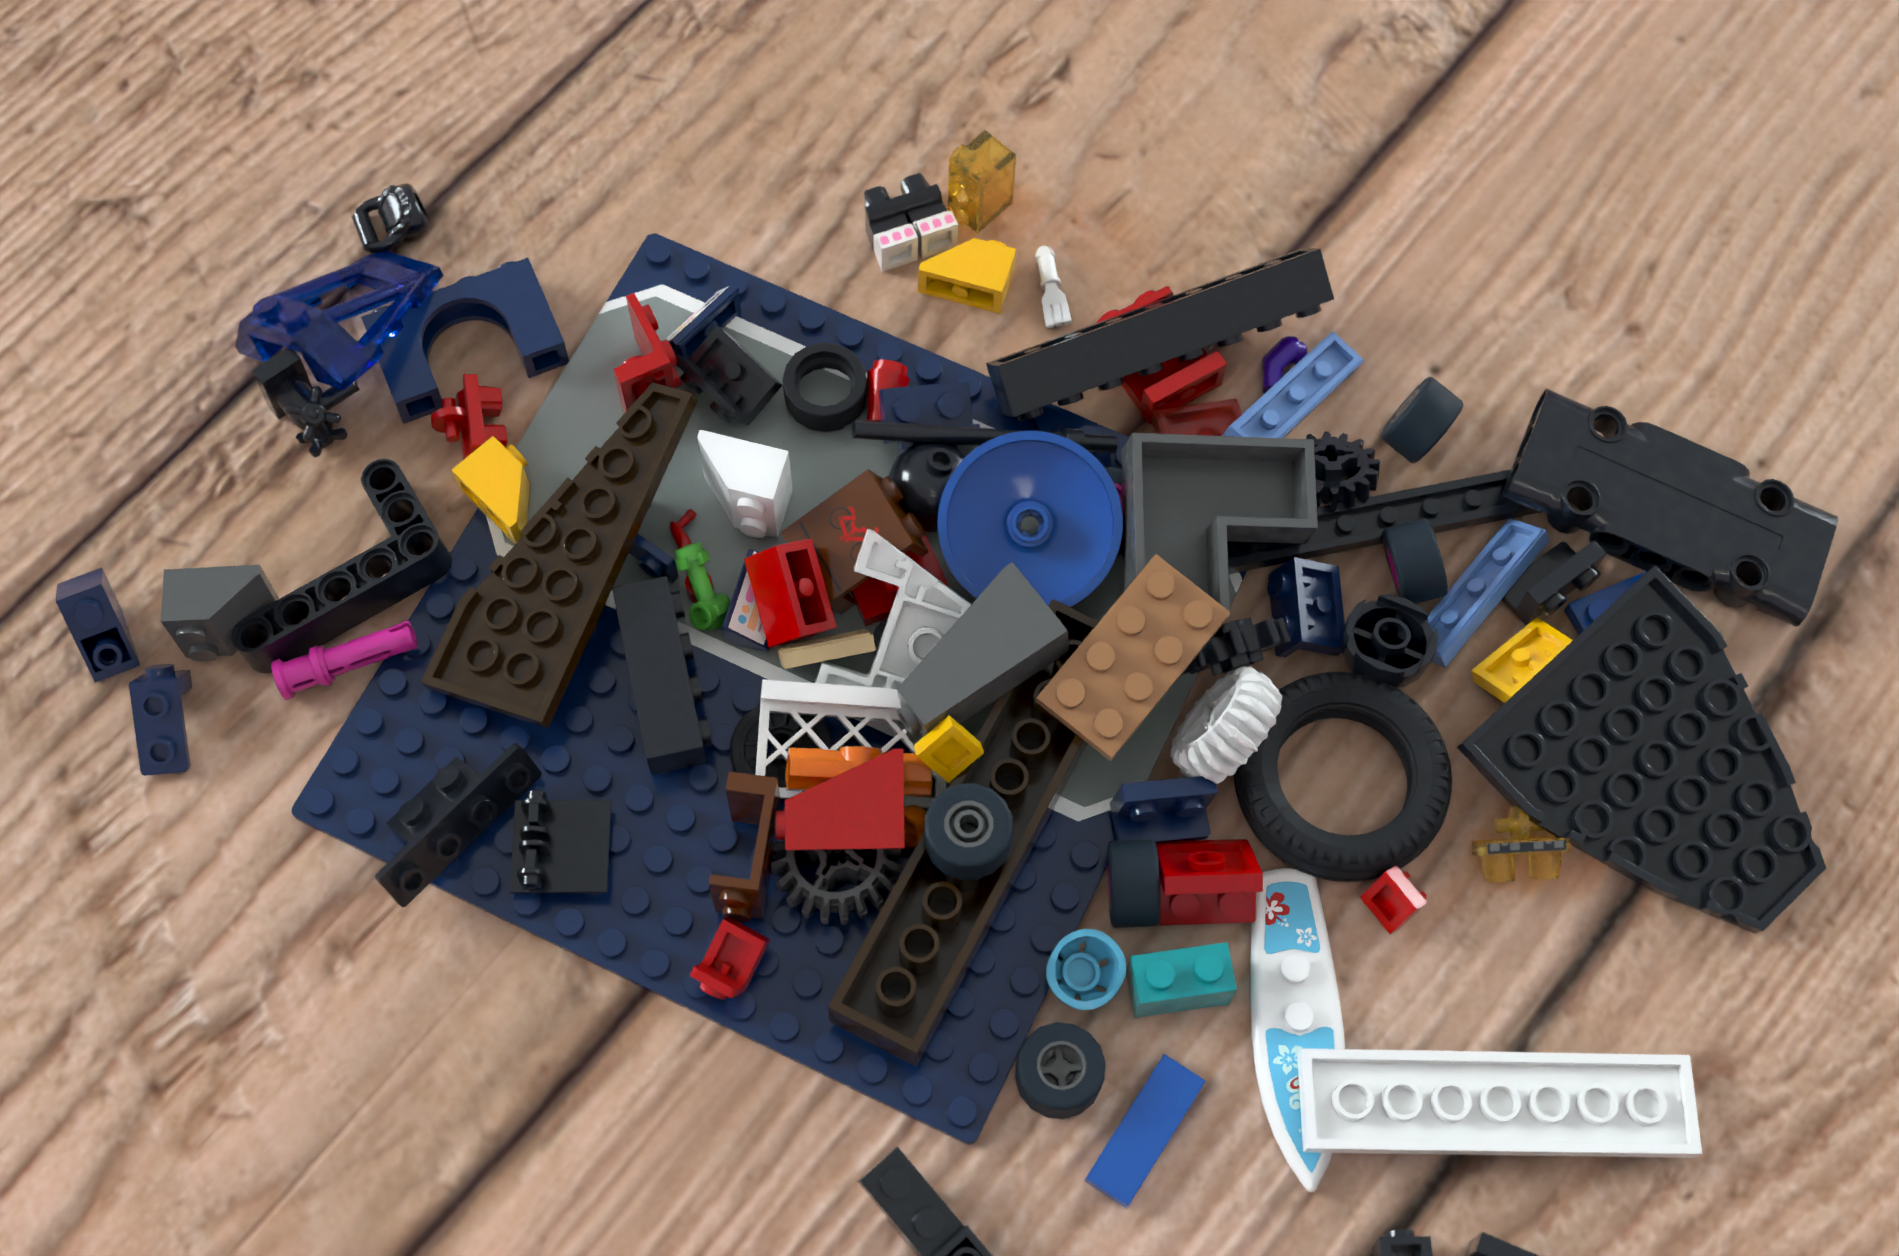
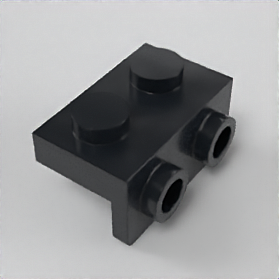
(729, 377)
(1551, 578)

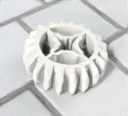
(1226, 725)

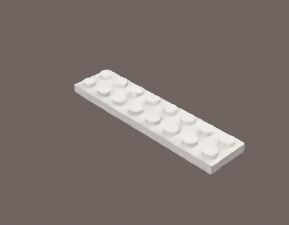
(1497, 1103)

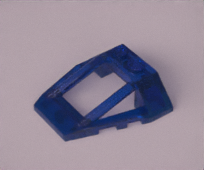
(329, 350)

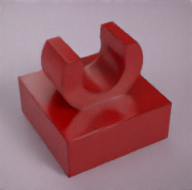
(1393, 899)

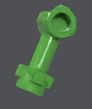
(710, 607)

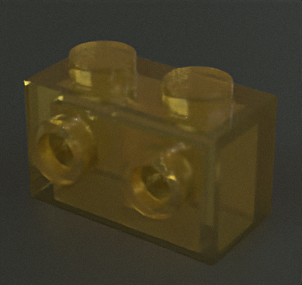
(980, 181)

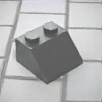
(207, 605)

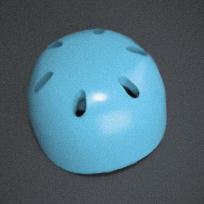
(1081, 971)

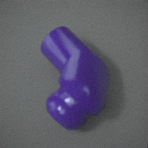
(1283, 353)

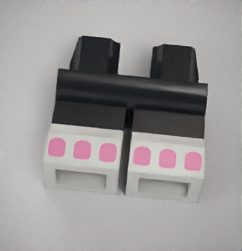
(908, 223)

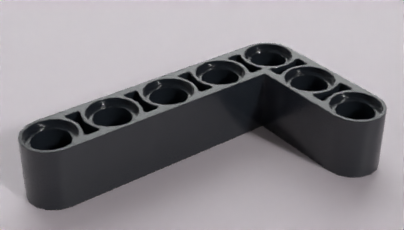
(357, 578)

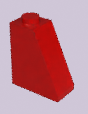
(850, 810)

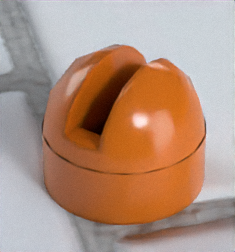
(913, 824)

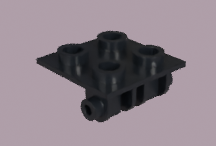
(560, 845)

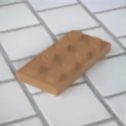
(1132, 657)

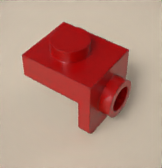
(730, 960)

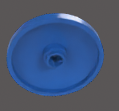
(1036, 478)

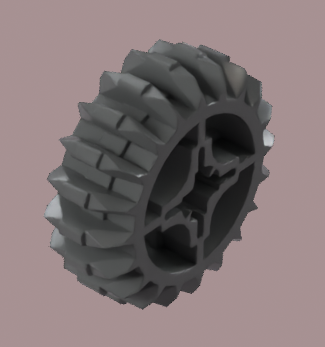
(853, 870)

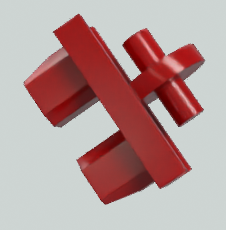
(467, 418)

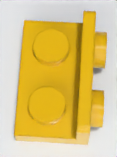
(1519, 659)

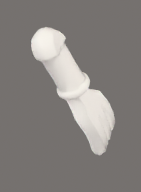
(1054, 301)

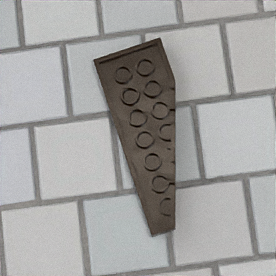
(534, 613)

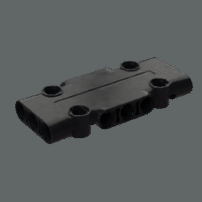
(1671, 507)

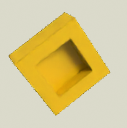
(948, 749)

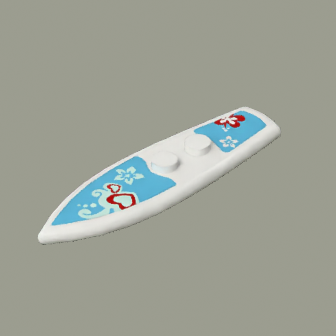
(1291, 1005)

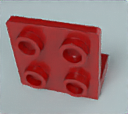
(654, 365)

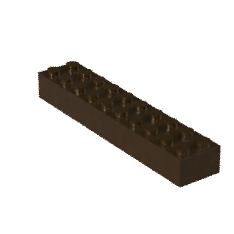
(937, 922)

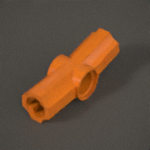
(813, 766)

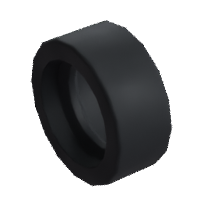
(819, 357)

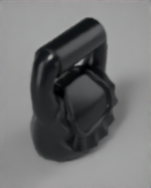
(401, 214)

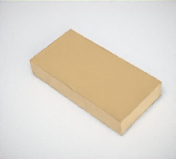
(826, 648)

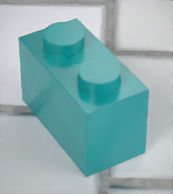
(1181, 980)

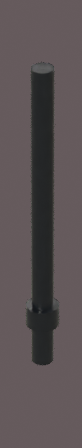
(966, 435)

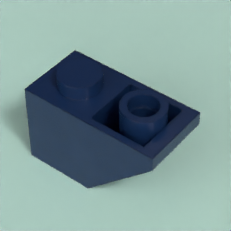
(97, 624)

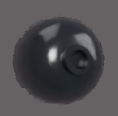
(922, 476)
(1389, 640)

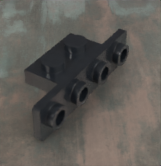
(450, 818)

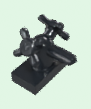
(291, 394)

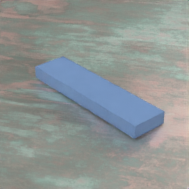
(1298, 391)
(1484, 585)

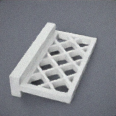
(830, 701)

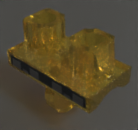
(1498, 854)

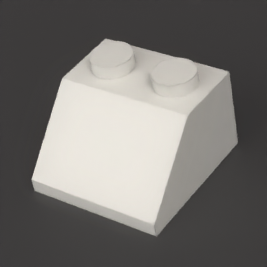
(747, 481)

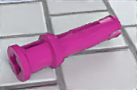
(323, 664)

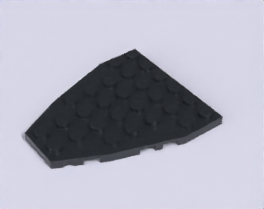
(1656, 761)

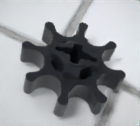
(1239, 645)

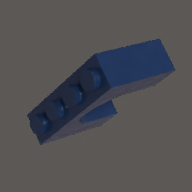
(502, 297)

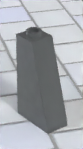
(984, 654)

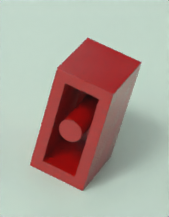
(790, 592)

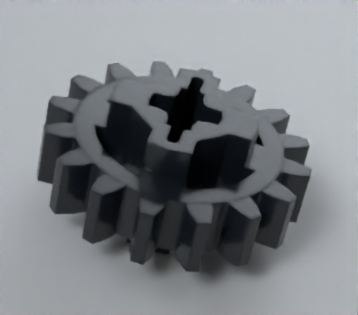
(1343, 470)

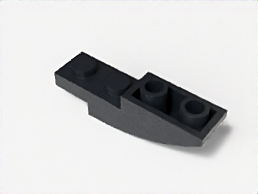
(918, 1210)

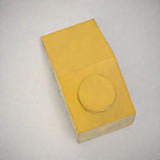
(970, 274)
(497, 485)

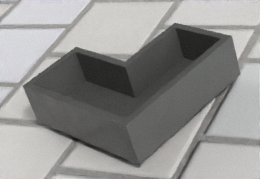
(1202, 490)

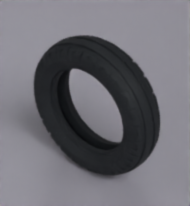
(1348, 856)

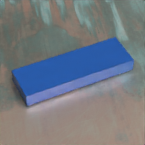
(1145, 1131)

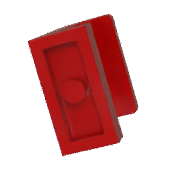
(1178, 380)

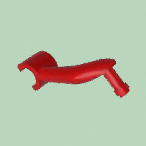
(682, 539)

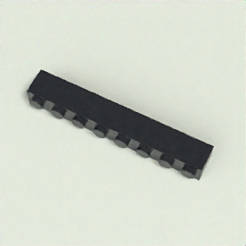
(1160, 332)

